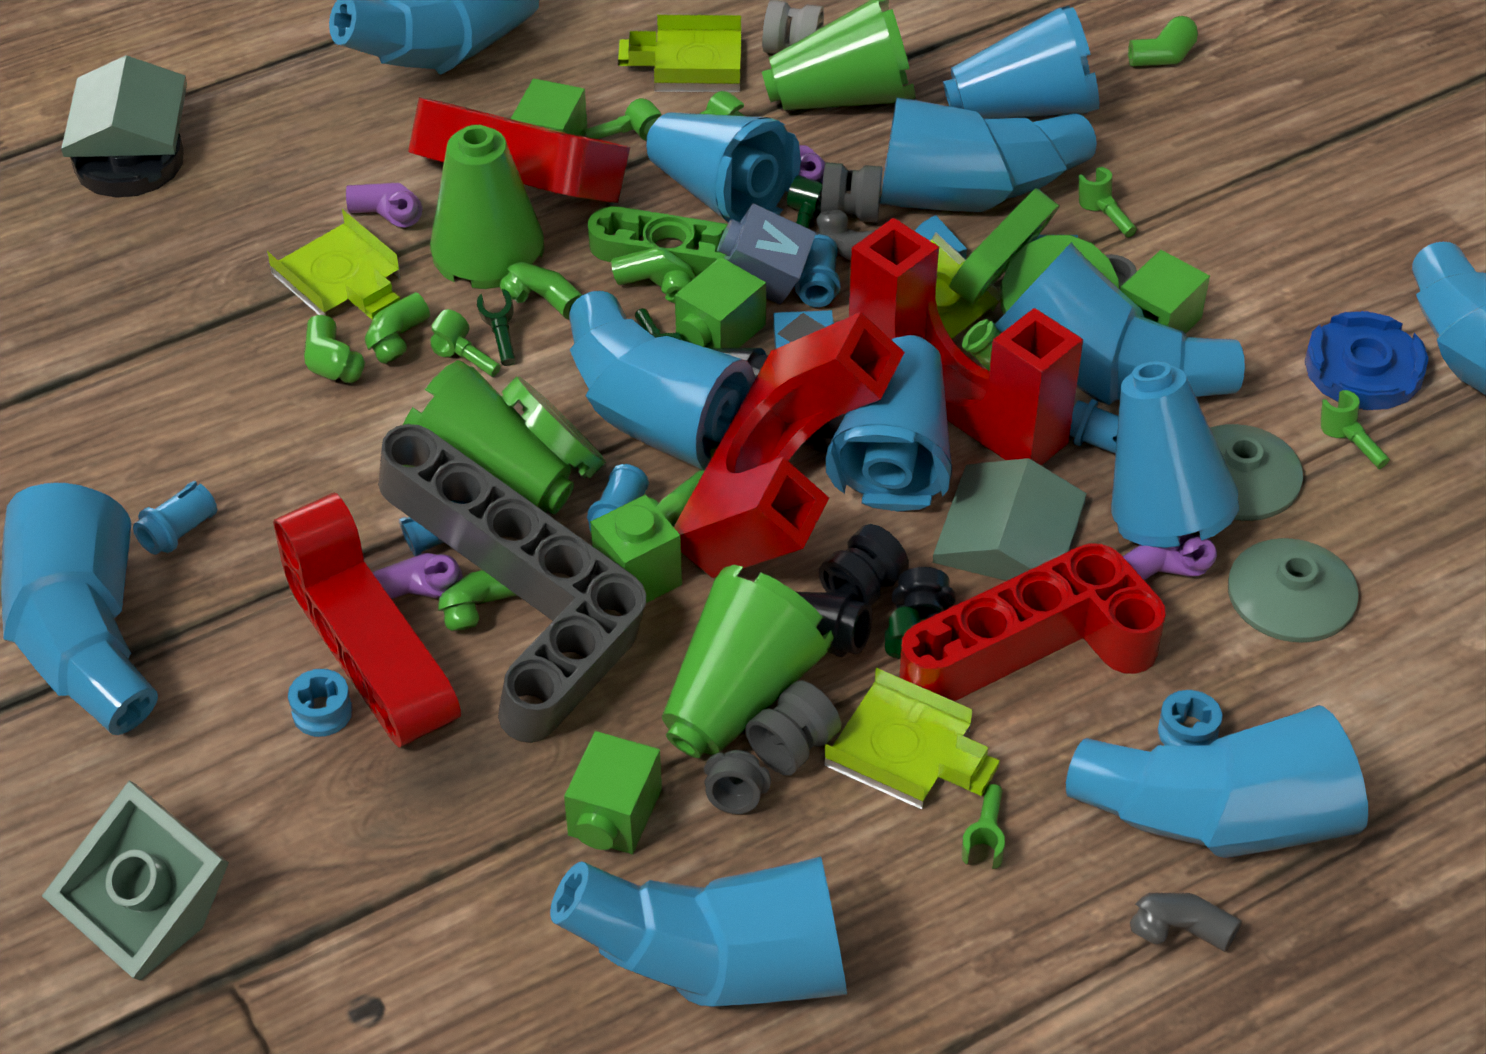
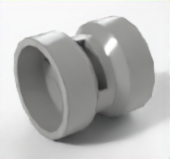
(788, 25)

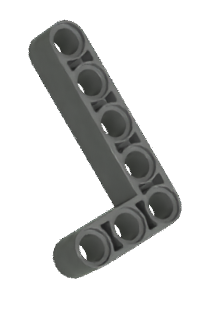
(525, 569)

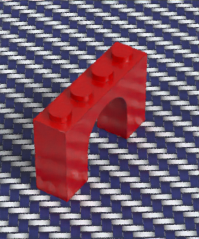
(1031, 387)
(750, 495)

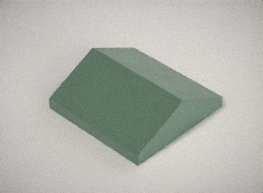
(125, 111)
(1008, 519)
(138, 883)

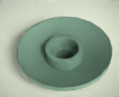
(1262, 469)
(1293, 590)

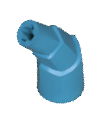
(425, 31)
(969, 163)
(1455, 309)
(1118, 334)
(655, 387)
(61, 595)
(1238, 795)
(719, 945)

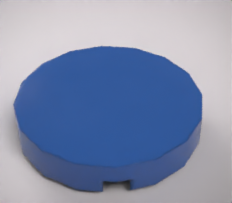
(1367, 357)

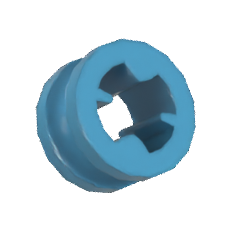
(320, 684)
(1192, 704)

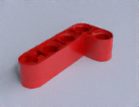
(542, 155)
(1026, 618)
(361, 622)

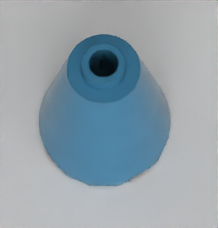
(1029, 72)
(726, 159)
(900, 444)
(1167, 462)

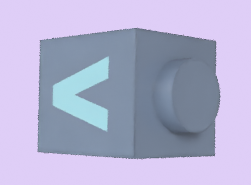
(768, 249)

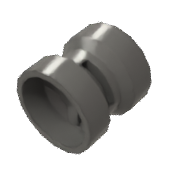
(864, 188)
(792, 728)

